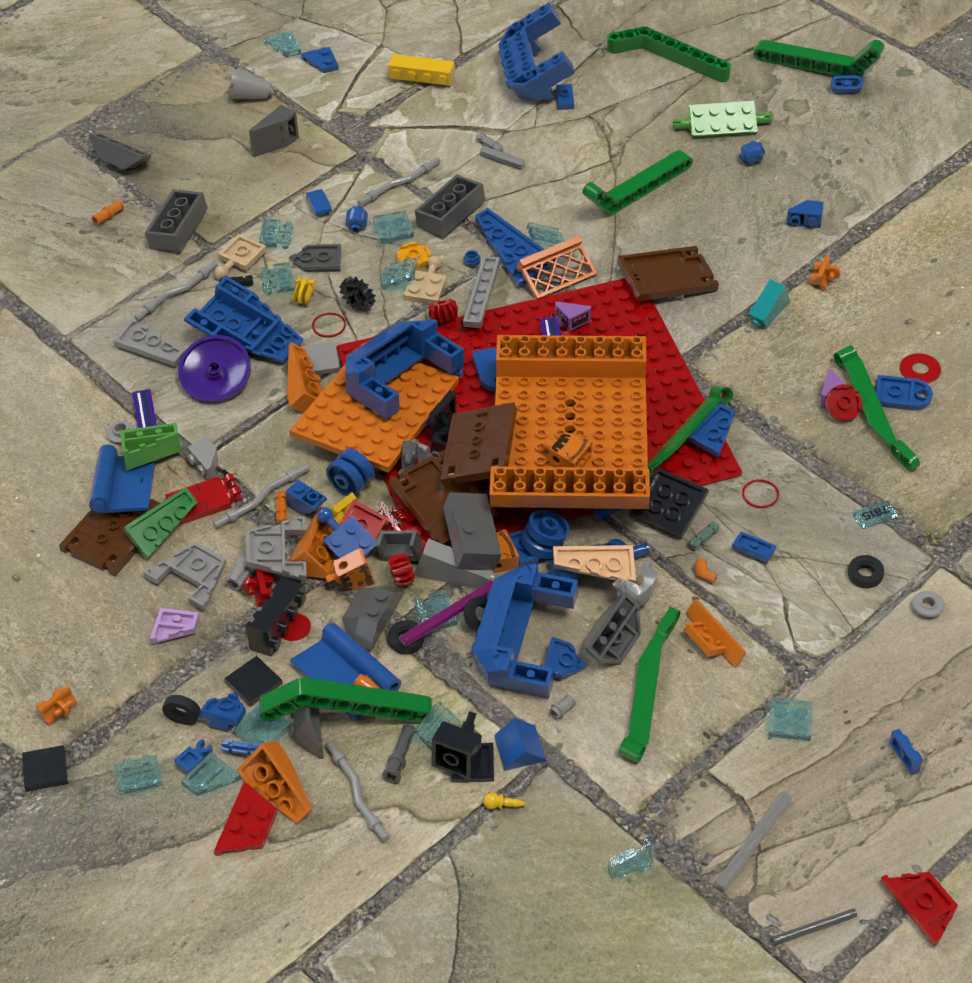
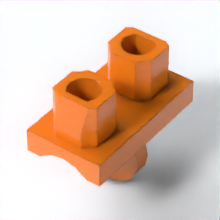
(824, 273)
(57, 705)

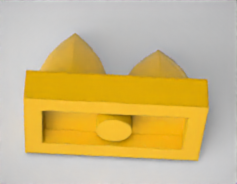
(341, 508)

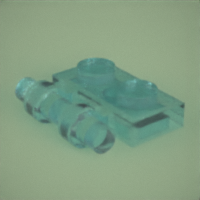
(270, 233)
(399, 273)
(283, 278)
(436, 602)
(139, 778)

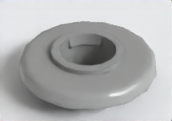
(112, 430)
(931, 598)

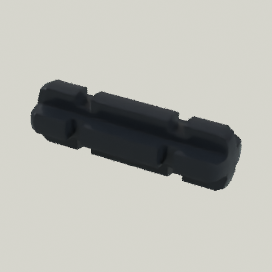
(248, 280)

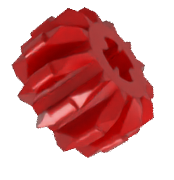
(443, 310)
(401, 569)

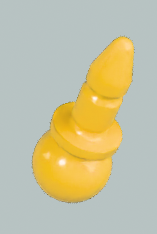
(492, 801)

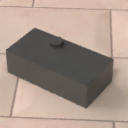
(450, 205)
(176, 220)
(472, 531)

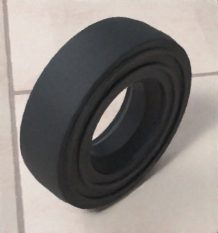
(865, 581)
(470, 611)
(395, 643)
(178, 701)

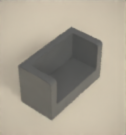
(399, 542)

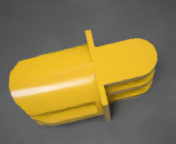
(303, 290)

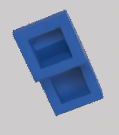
(318, 202)

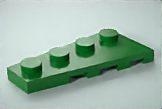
(156, 524)

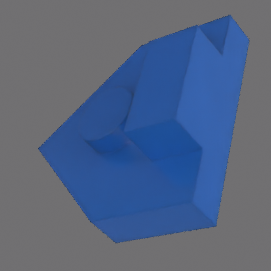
(562, 658)
(223, 712)

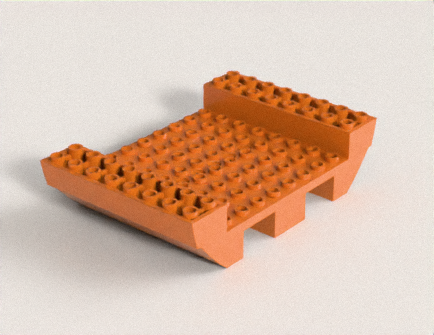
(580, 378)

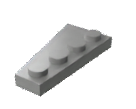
(142, 341)

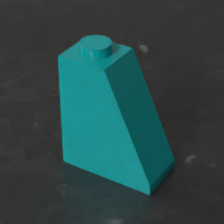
(769, 304)

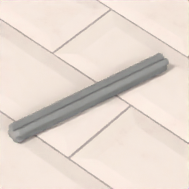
(753, 841)

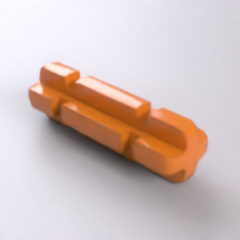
(281, 507)

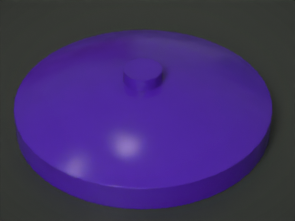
(214, 369)

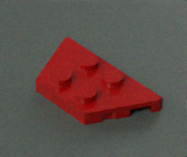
(247, 823)
(923, 901)

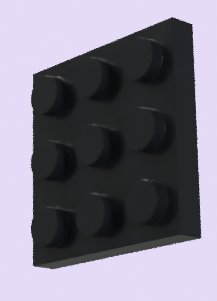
(671, 503)

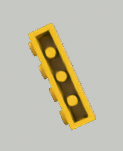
(421, 69)

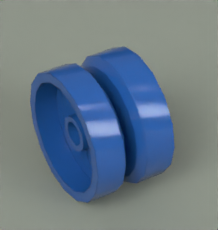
(350, 472)
(543, 532)

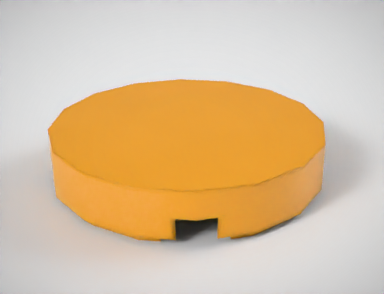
(414, 250)

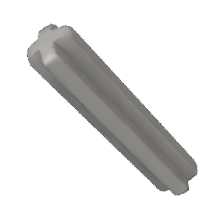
(502, 157)

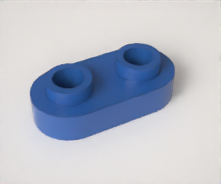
(846, 83)

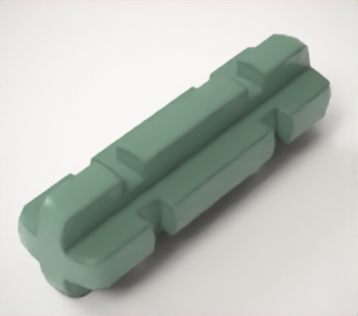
(703, 535)

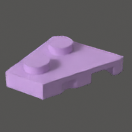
(173, 624)

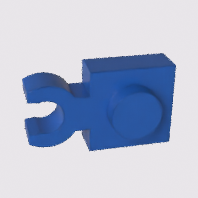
(192, 757)

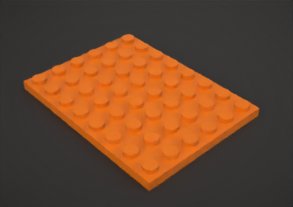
(342, 422)

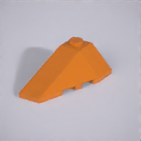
(302, 382)
(313, 551)
(274, 777)

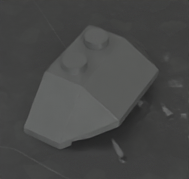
(117, 153)
(370, 613)
(615, 631)
(308, 730)

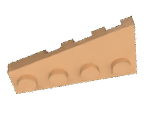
(597, 561)

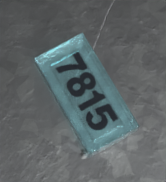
(875, 514)

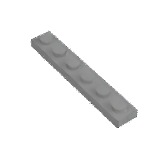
(481, 292)

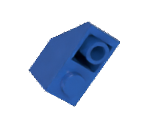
(806, 214)
(303, 498)

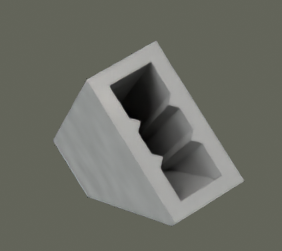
(440, 565)

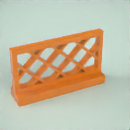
(547, 256)

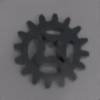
(357, 293)

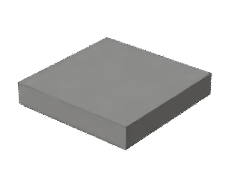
(323, 358)

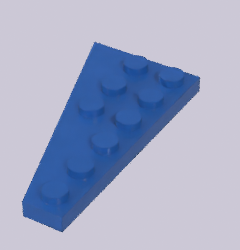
(508, 244)

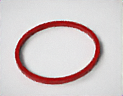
(328, 336)
(757, 506)

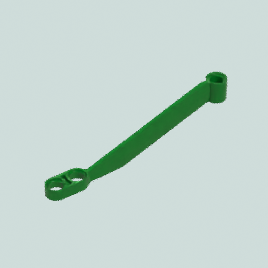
(872, 407)
(691, 424)
(634, 745)

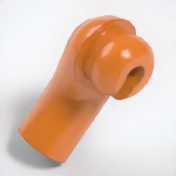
(702, 571)

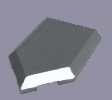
(319, 257)

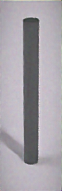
(814, 926)

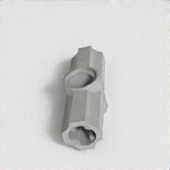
(239, 573)

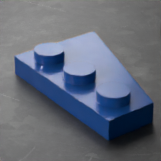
(713, 430)

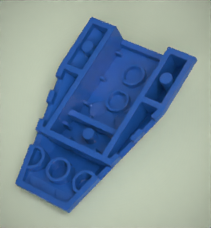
(242, 316)

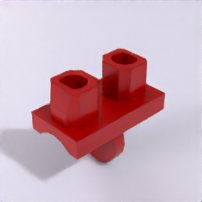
(257, 586)

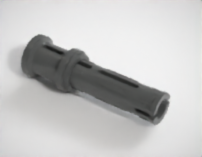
(397, 760)

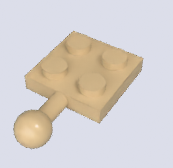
(240, 253)
(426, 285)

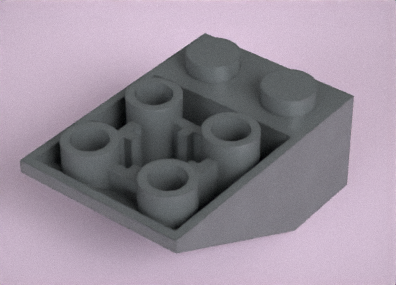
(274, 131)

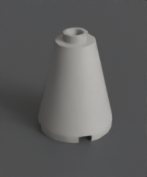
(248, 86)

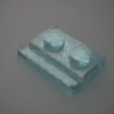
(544, 234)
(432, 721)

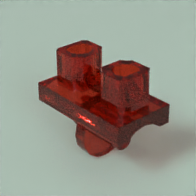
(396, 515)

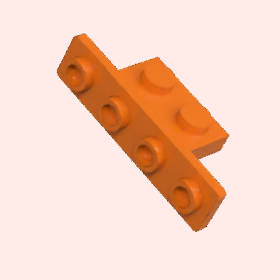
(711, 635)

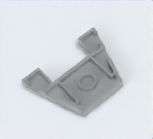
(267, 548)
(195, 565)

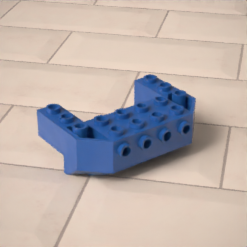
(517, 53)
(392, 354)
(506, 623)

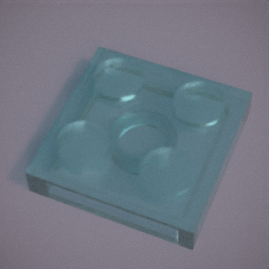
(393, 226)
(790, 719)
(255, 730)

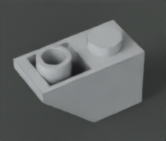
(204, 457)

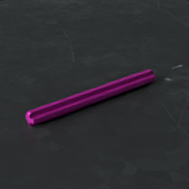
(443, 616)

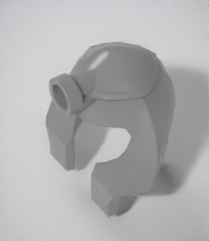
(642, 592)

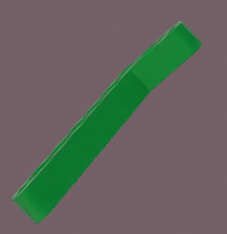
(670, 49)
(819, 60)
(640, 184)
(343, 698)

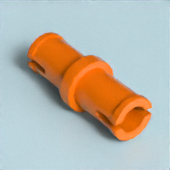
(107, 212)

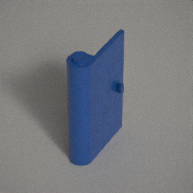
(120, 489)
(342, 660)

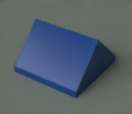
(519, 745)

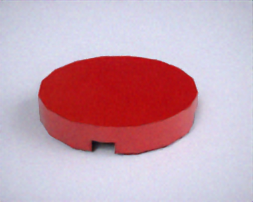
(843, 402)

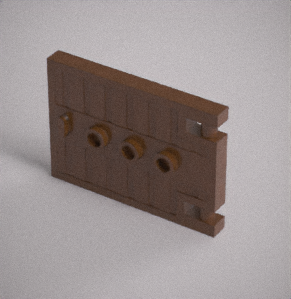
(667, 273)
(477, 442)
(427, 495)
(102, 539)

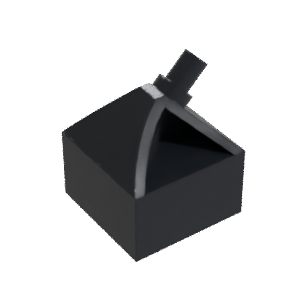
(457, 747)

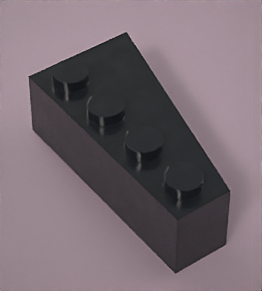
(275, 617)

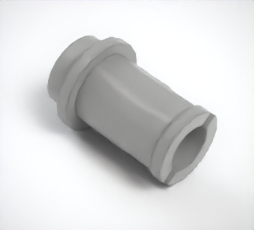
(558, 710)

